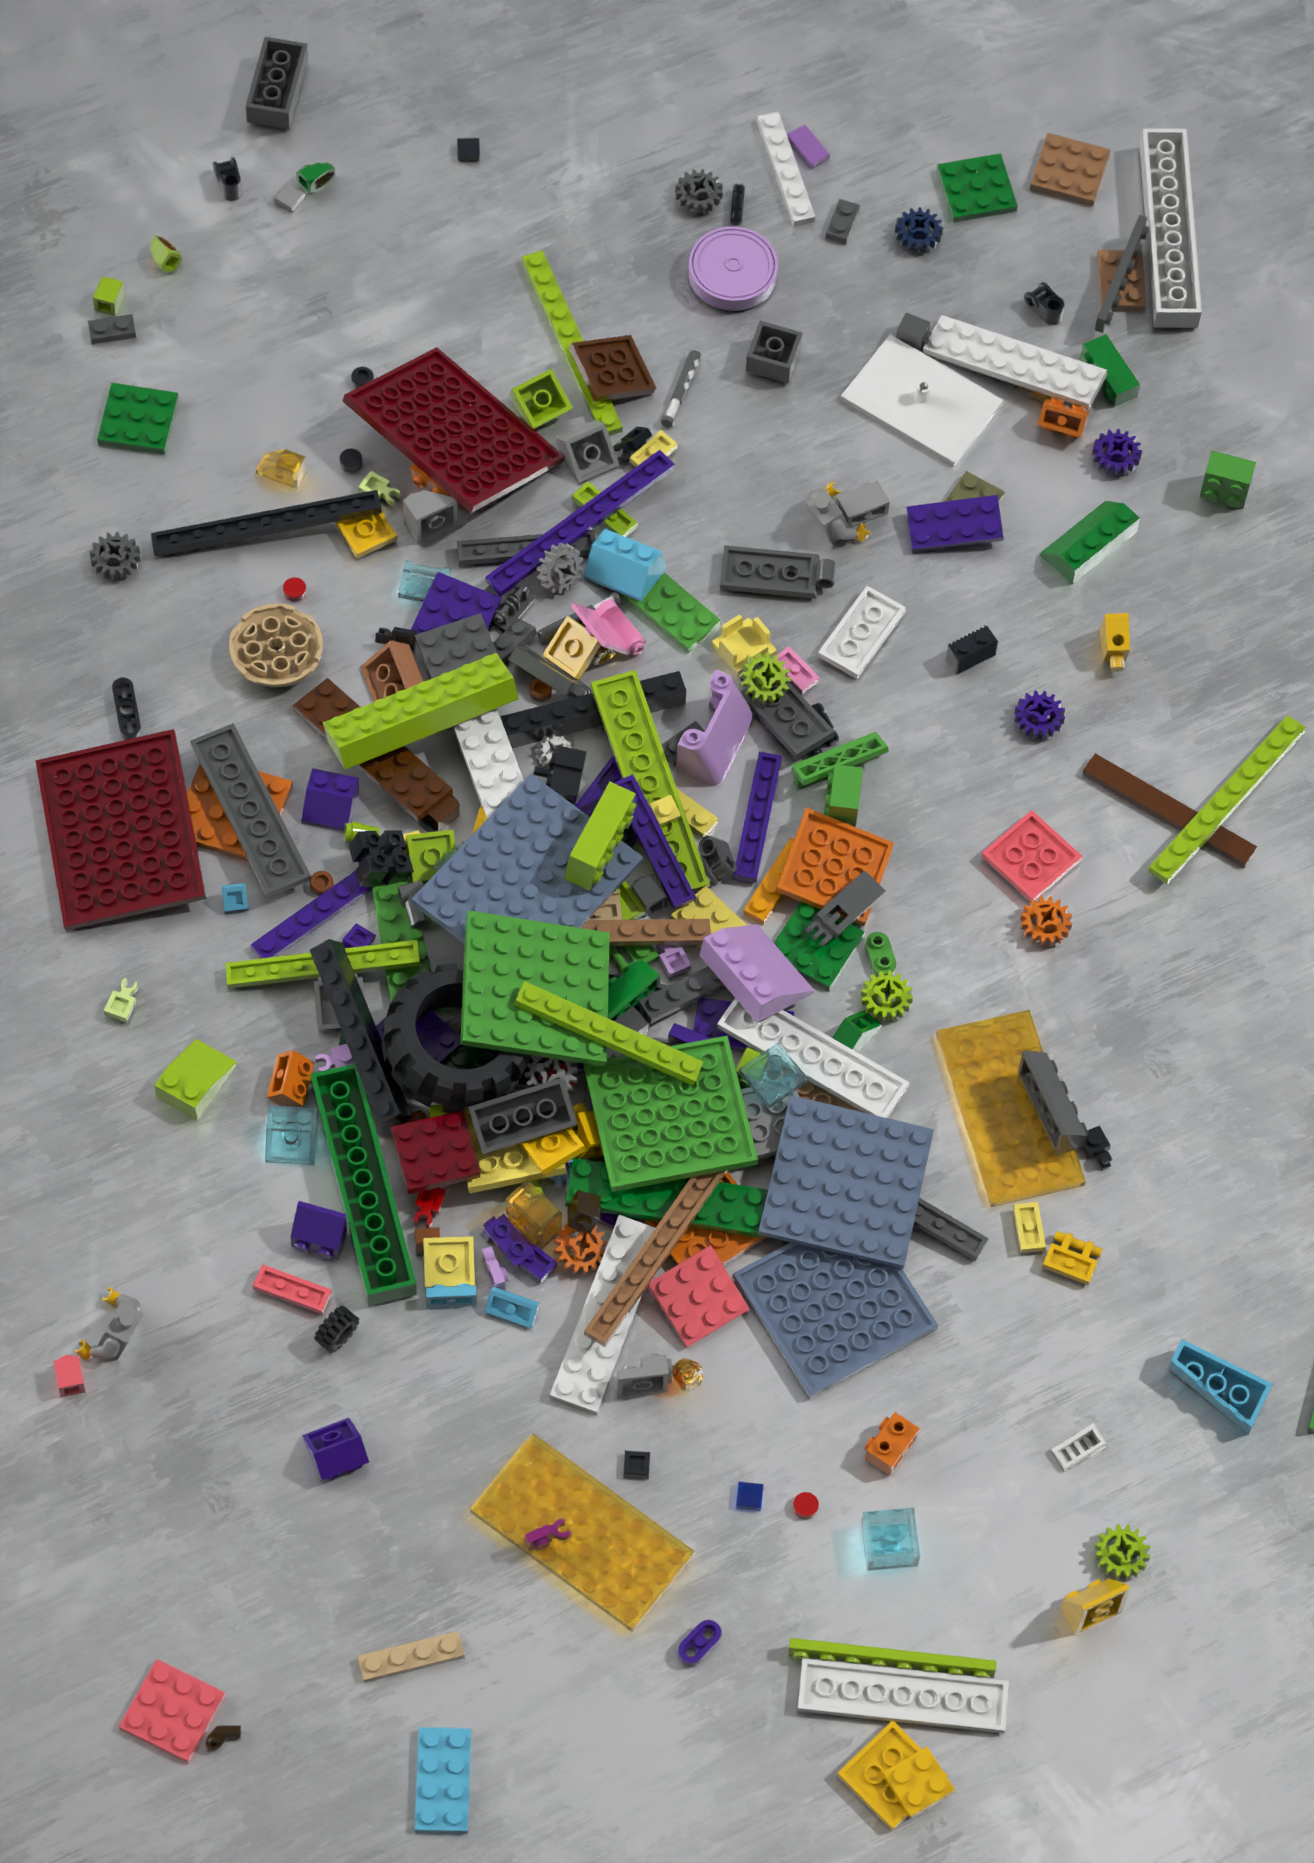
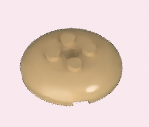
(272, 627)

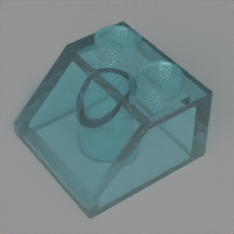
(291, 1135)

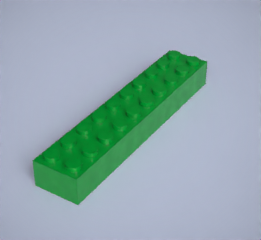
(363, 1185)

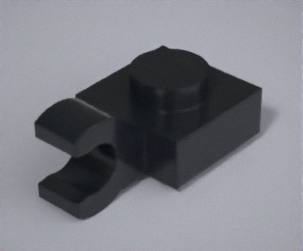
(634, 439)
(398, 635)
(1098, 1146)

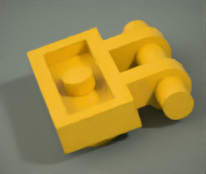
(1069, 1263)

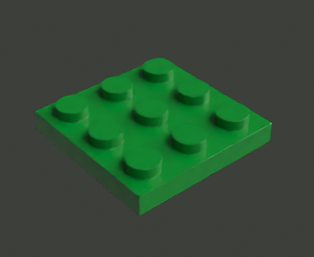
(977, 187)
(138, 418)
(811, 960)

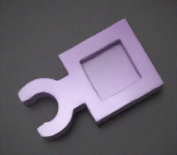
(673, 960)
(339, 1057)
(497, 1275)

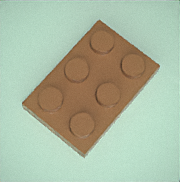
(1135, 294)

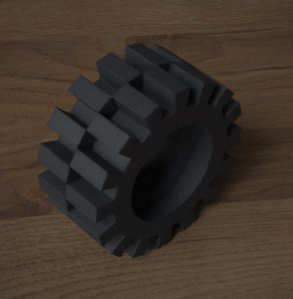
(336, 1329)

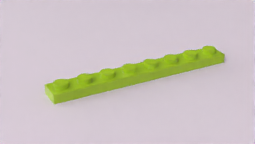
(303, 967)
(608, 1033)
(891, 1658)

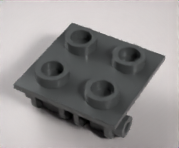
(512, 605)

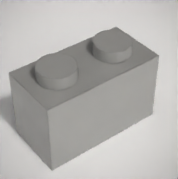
(863, 503)

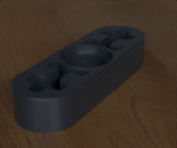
(120, 702)

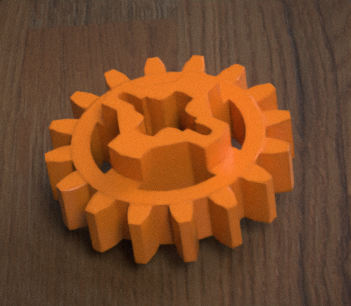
(1039, 913)
(570, 1245)

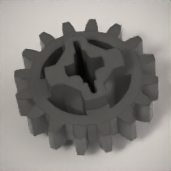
(699, 189)
(115, 555)

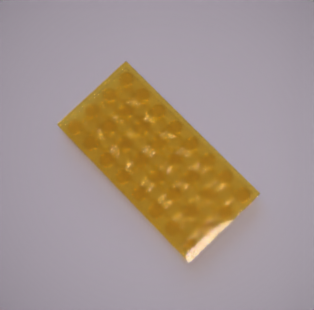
(997, 1112)
(614, 1549)

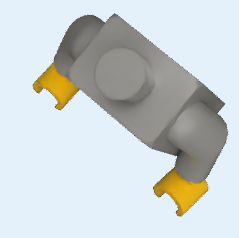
(829, 516)
(117, 1331)

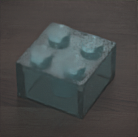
(890, 1539)

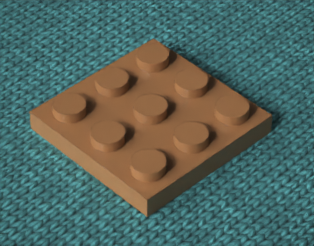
(1070, 169)

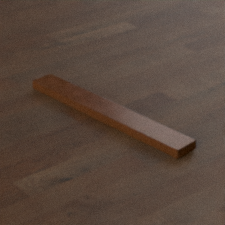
(1165, 807)

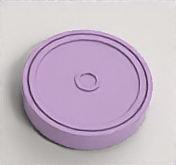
(733, 268)

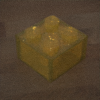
(533, 1215)

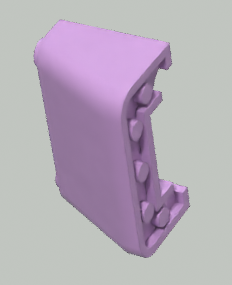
(710, 753)

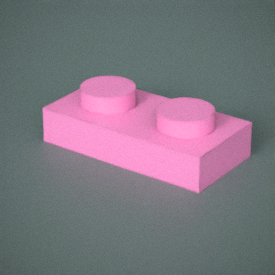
(800, 673)

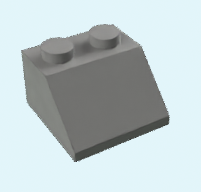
(587, 450)
(429, 514)

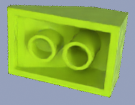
(194, 1078)

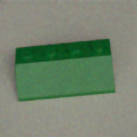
(1091, 540)
(631, 987)

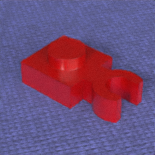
(429, 1203)

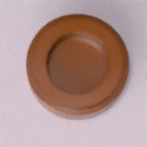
(540, 691)
(321, 882)

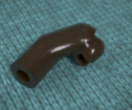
(221, 1734)

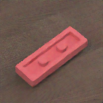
(292, 1289)

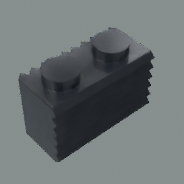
(971, 649)

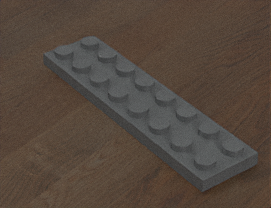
(250, 810)

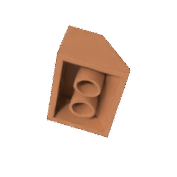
(391, 670)

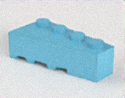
(1223, 1384)

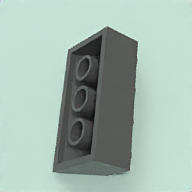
(1051, 1102)
(523, 1115)

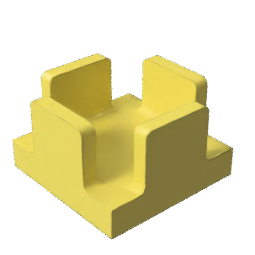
(742, 640)

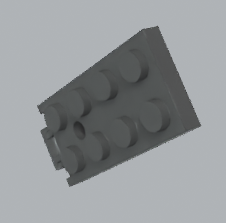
(767, 570)
(791, 720)

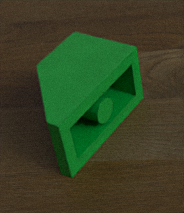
(857, 1030)

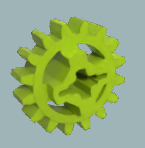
(757, 683)
(898, 993)
(1132, 1548)

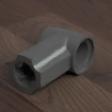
(416, 917)

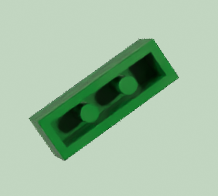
(1120, 382)

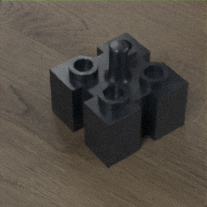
(564, 772)
(380, 858)

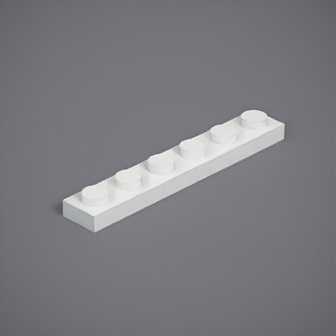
(786, 169)

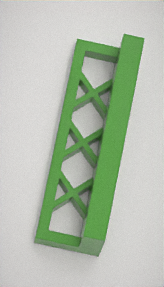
(846, 754)

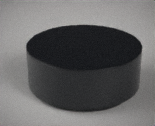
(361, 376)
(350, 460)

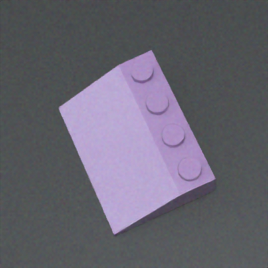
(754, 970)

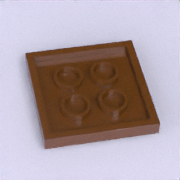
(612, 368)

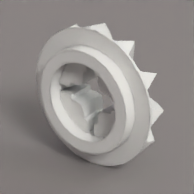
(543, 748)

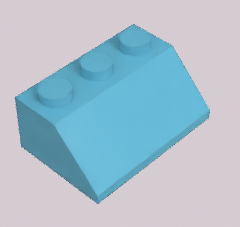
(624, 565)

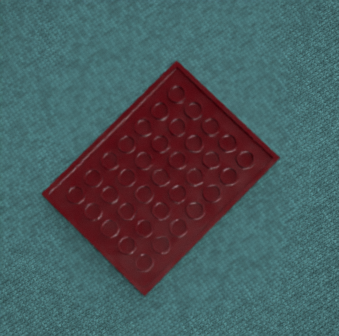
(453, 429)
(120, 830)

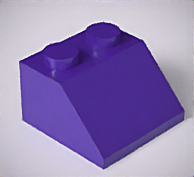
(330, 799)
(319, 1231)
(336, 1449)

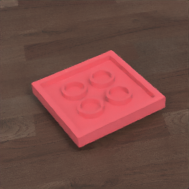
(1031, 856)
(698, 1296)
(172, 1711)

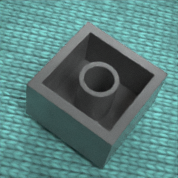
(774, 351)

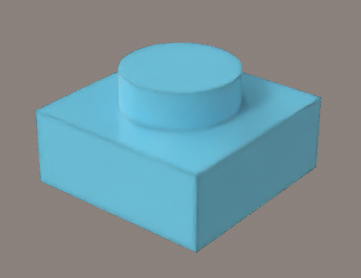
(234, 897)

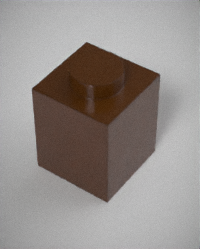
(444, 813)

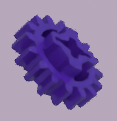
(1116, 452)
(1041, 713)

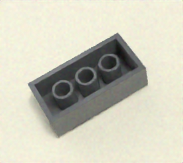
(277, 83)

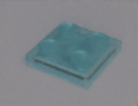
(773, 1075)

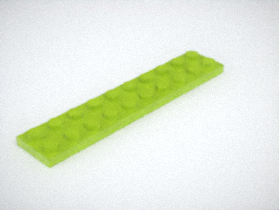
(641, 754)

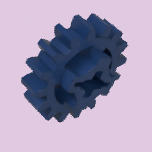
(919, 230)

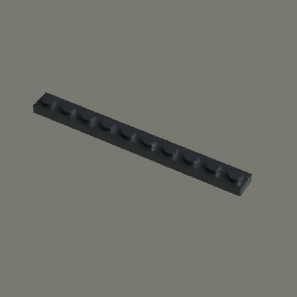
(266, 523)

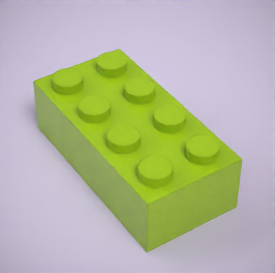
(601, 836)

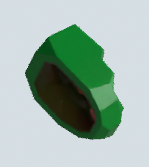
(315, 176)

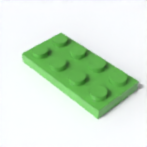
(676, 613)

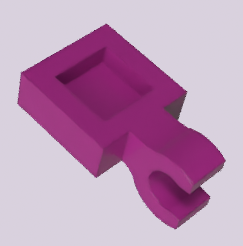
(542, 1536)

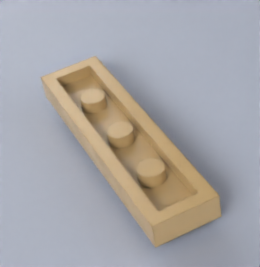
(411, 1656)

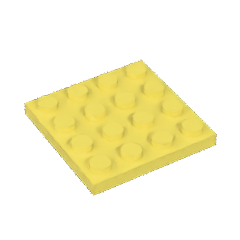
(503, 1166)

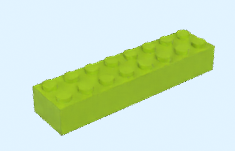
(420, 711)

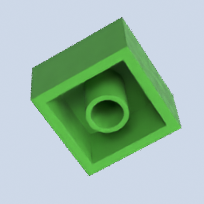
(1227, 479)
(843, 793)

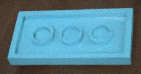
(443, 1780)

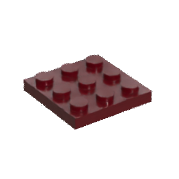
(435, 1152)

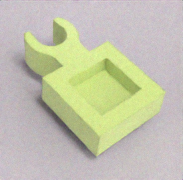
(376, 482)
(121, 1003)

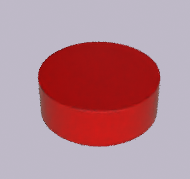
(294, 589)
(805, 1505)

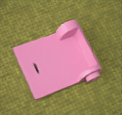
(611, 627)

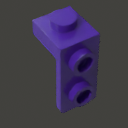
(507, 1239)

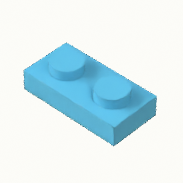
(443, 1296)
(511, 1307)

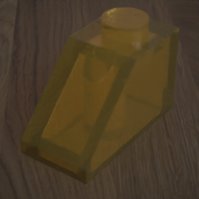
(283, 467)

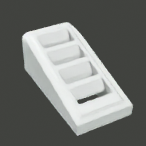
(1084, 1455)

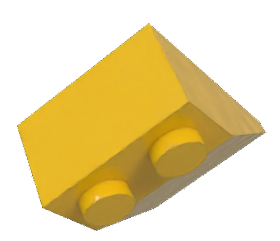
(1094, 1604)

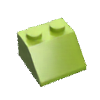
(540, 399)

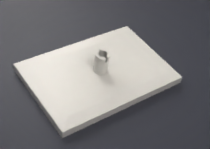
(921, 400)

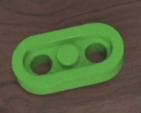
(880, 953)

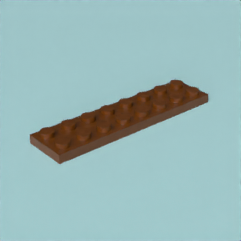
(395, 772)

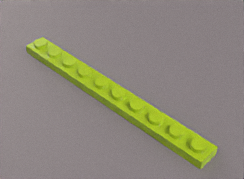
(566, 333)
(1227, 799)

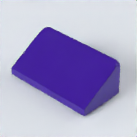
(683, 1035)

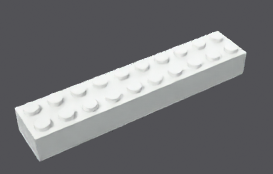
(1171, 228)

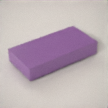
(808, 146)

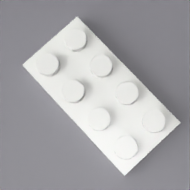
(861, 632)

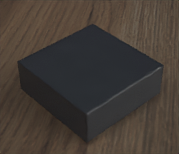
(468, 149)
(636, 1464)

